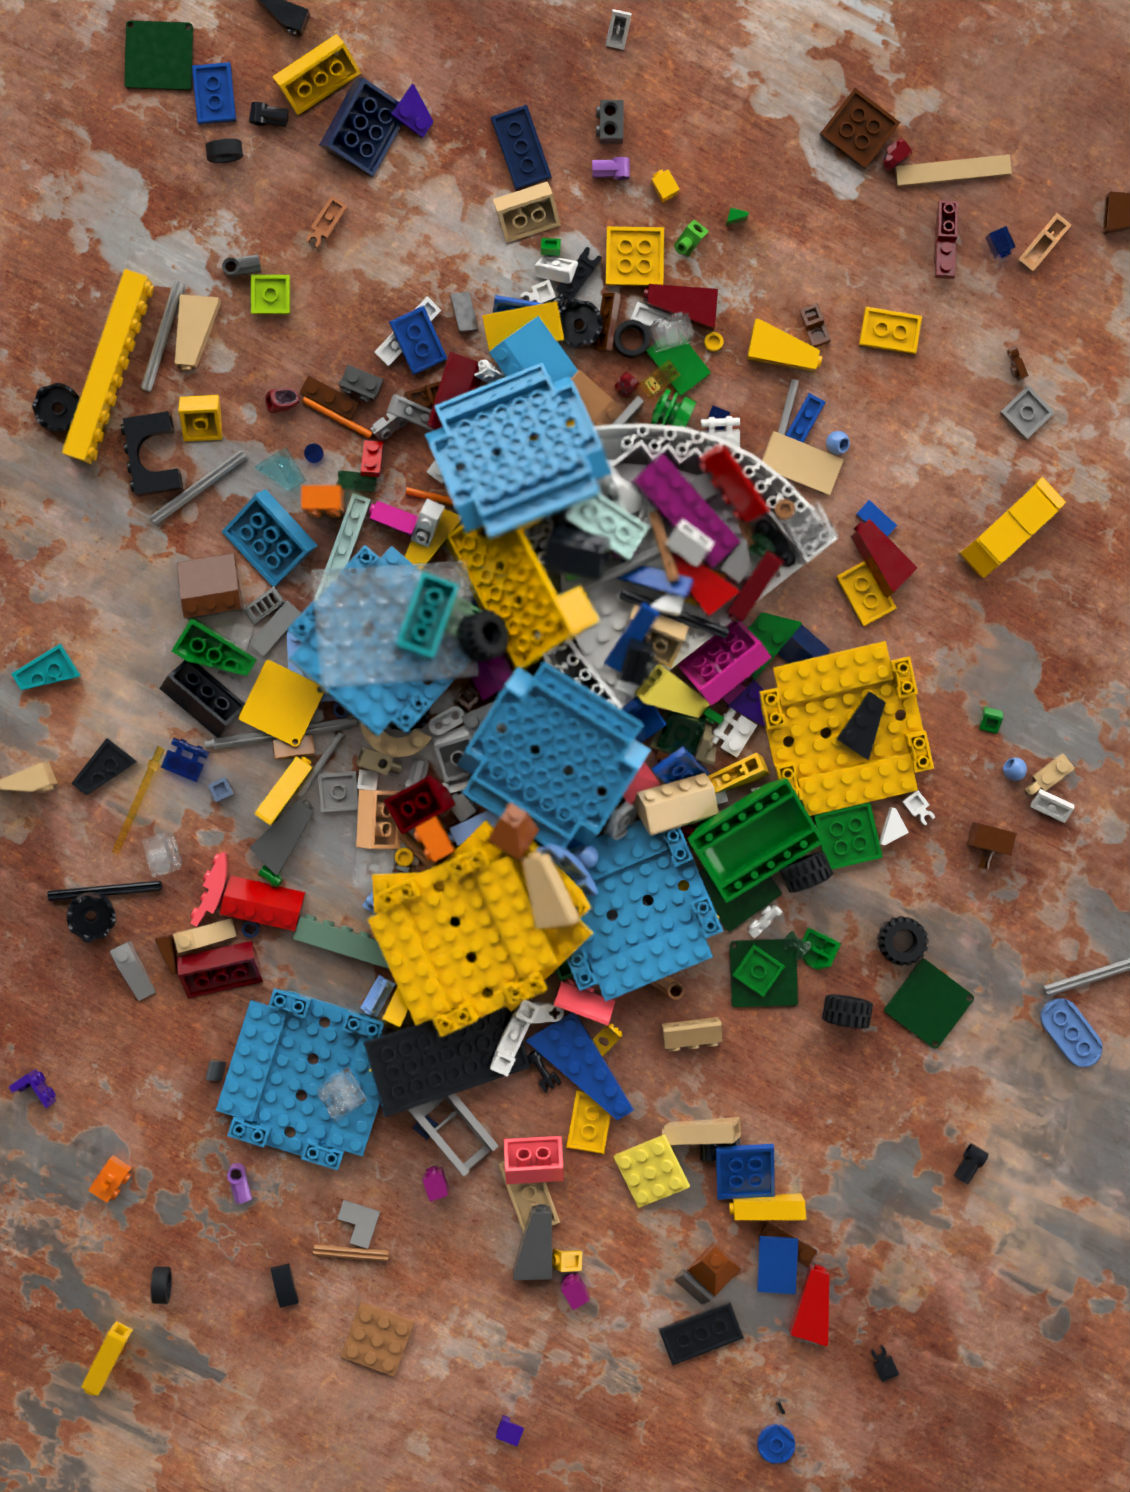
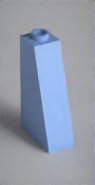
(463, 830)

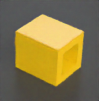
(664, 185)

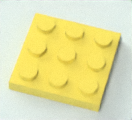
(651, 1171)

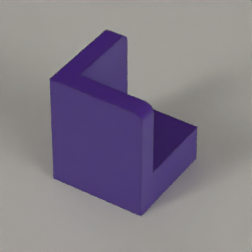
(509, 1431)

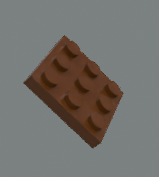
(859, 128)

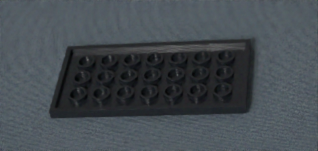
(422, 1066)

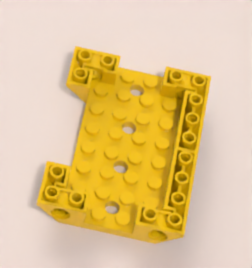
(554, 616)

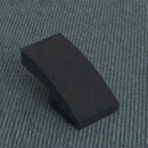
(284, 1285)

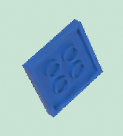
(745, 1171)

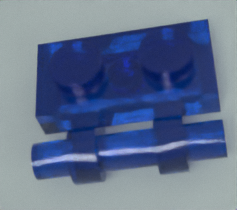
(182, 765)

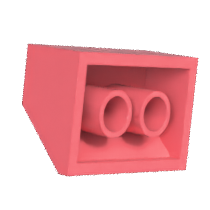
(583, 1002)
(533, 1160)

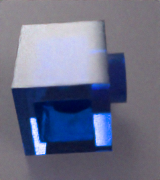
(1000, 242)

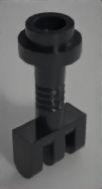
(534, 1057)

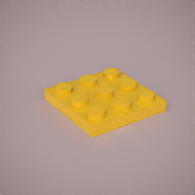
(634, 256)

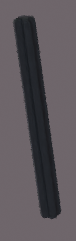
(684, 617)
(107, 890)

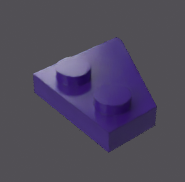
(413, 112)

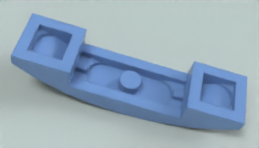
(572, 868)

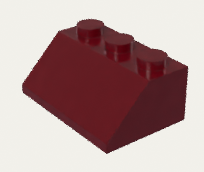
(419, 803)

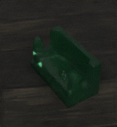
(355, 482)

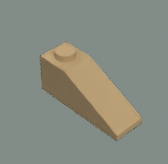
(204, 935)

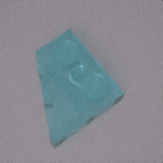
(282, 469)

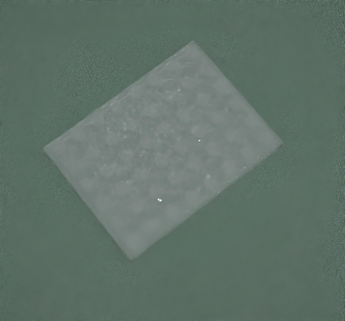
(362, 617)

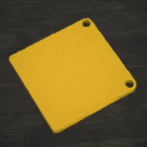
(281, 703)

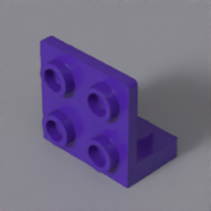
(36, 1081)

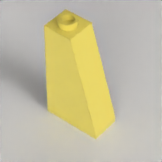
(671, 693)

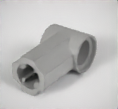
(417, 772)

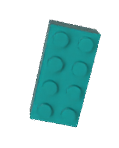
(426, 616)

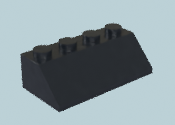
(202, 697)

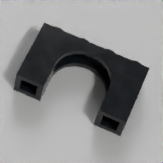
(137, 430)

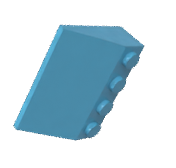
(530, 347)
(269, 537)

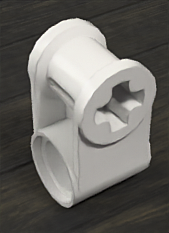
(544, 1013)

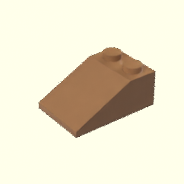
(599, 406)

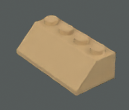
(676, 804)

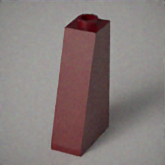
(696, 301)
(884, 559)
(754, 587)

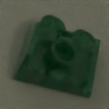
(681, 732)

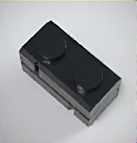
(636, 661)

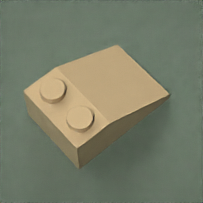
(35, 778)

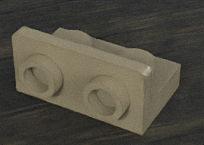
(706, 750)

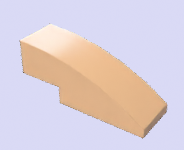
(1045, 241)

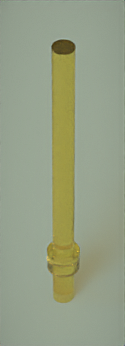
(152, 765)

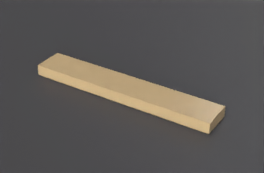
(953, 170)

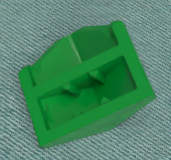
(822, 949)

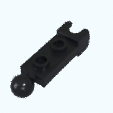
(583, 272)

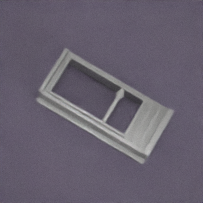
(489, 1144)

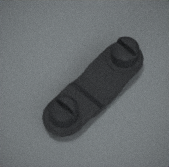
(783, 550)

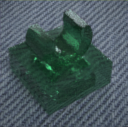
(761, 545)

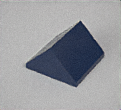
(802, 646)

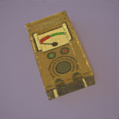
(659, 379)

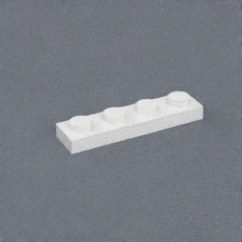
(390, 349)

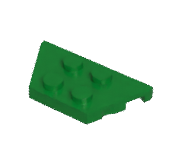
(773, 634)

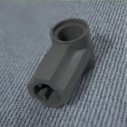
(244, 265)

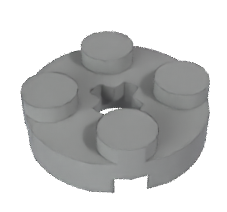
(620, 820)

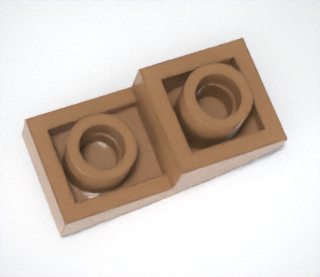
(286, 751)

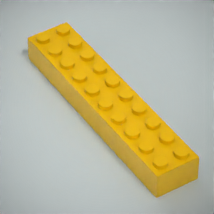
(108, 367)

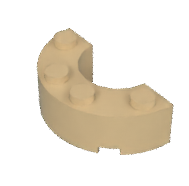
(395, 746)

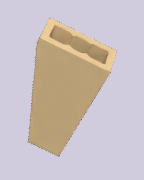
(194, 327)
(547, 892)
(703, 1131)

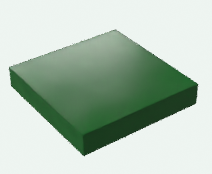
(758, 970)

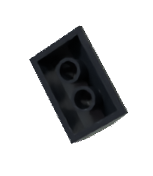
(576, 553)

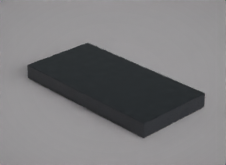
(701, 1333)

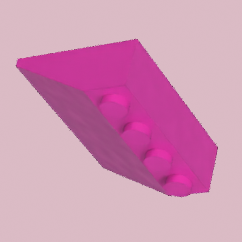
(724, 663)

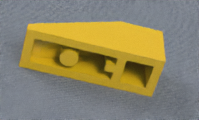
(739, 773)

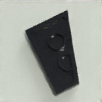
(863, 725)
(102, 767)

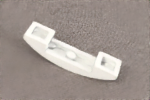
(513, 1036)

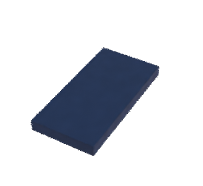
(521, 147)

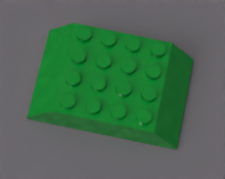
(755, 838)

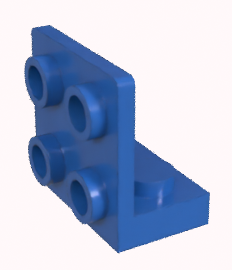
(646, 714)

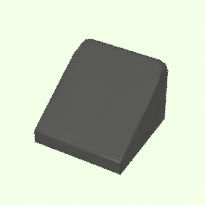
(215, 1070)

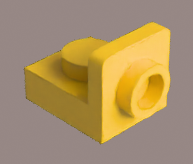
(567, 1260)

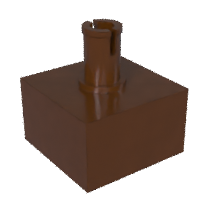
(990, 841)

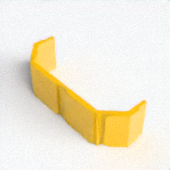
(1013, 528)

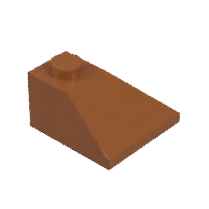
(513, 832)
(714, 1269)

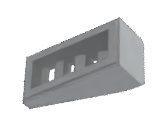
(280, 601)

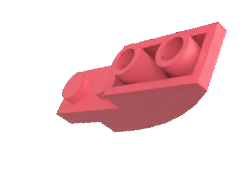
(216, 883)

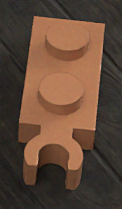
(327, 220)

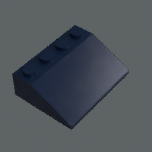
(362, 127)

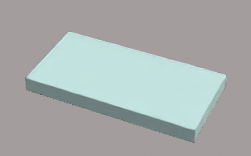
(607, 519)

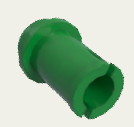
(269, 876)

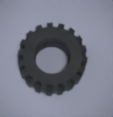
(480, 625)
(806, 872)
(919, 940)
(847, 1011)

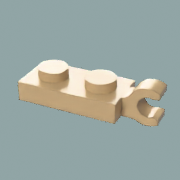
(1050, 774)

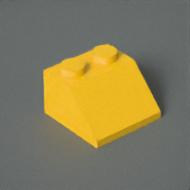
(200, 418)

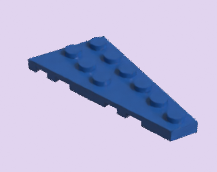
(577, 1057)

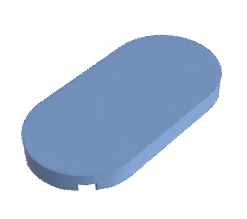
(1071, 1032)

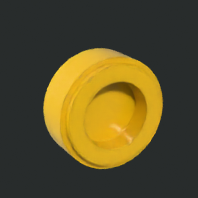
(713, 342)
(404, 857)

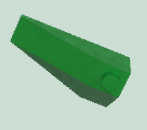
(209, 648)

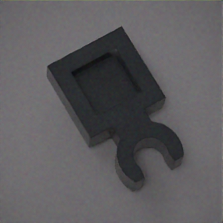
(885, 1365)

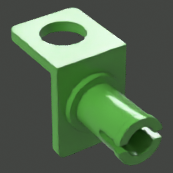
(690, 238)

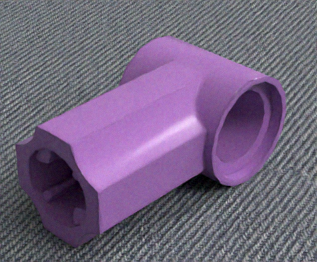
(617, 168)
(239, 1184)

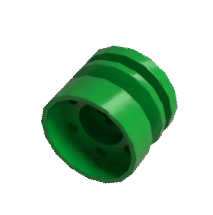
(672, 412)

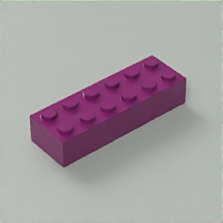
(679, 501)

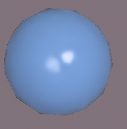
(837, 442)
(1015, 769)
(587, 856)

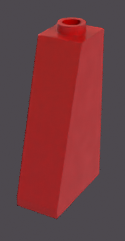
(708, 588)
(812, 1309)

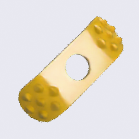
(611, 1034)

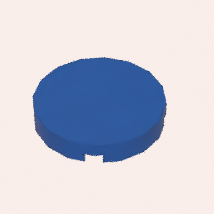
(776, 1443)

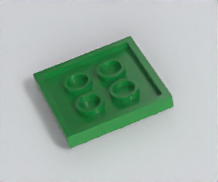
(849, 835)

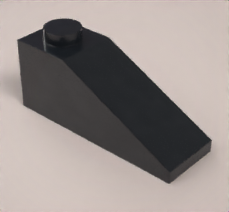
(288, 15)

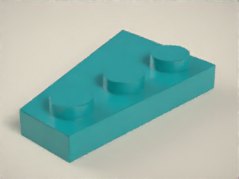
(46, 669)

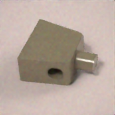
(369, 759)

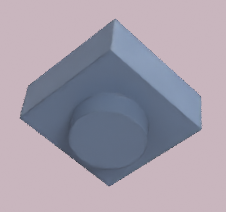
(220, 789)

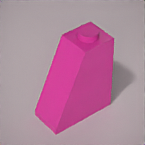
(393, 518)

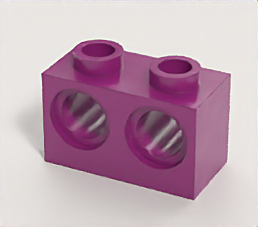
(435, 1183)
(574, 1290)

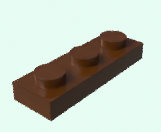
(609, 312)
(329, 397)
(805, 1252)

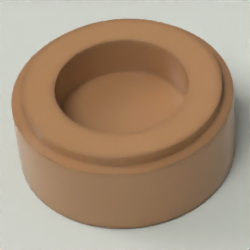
(784, 509)

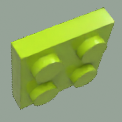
(270, 294)

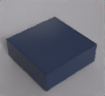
(419, 1129)

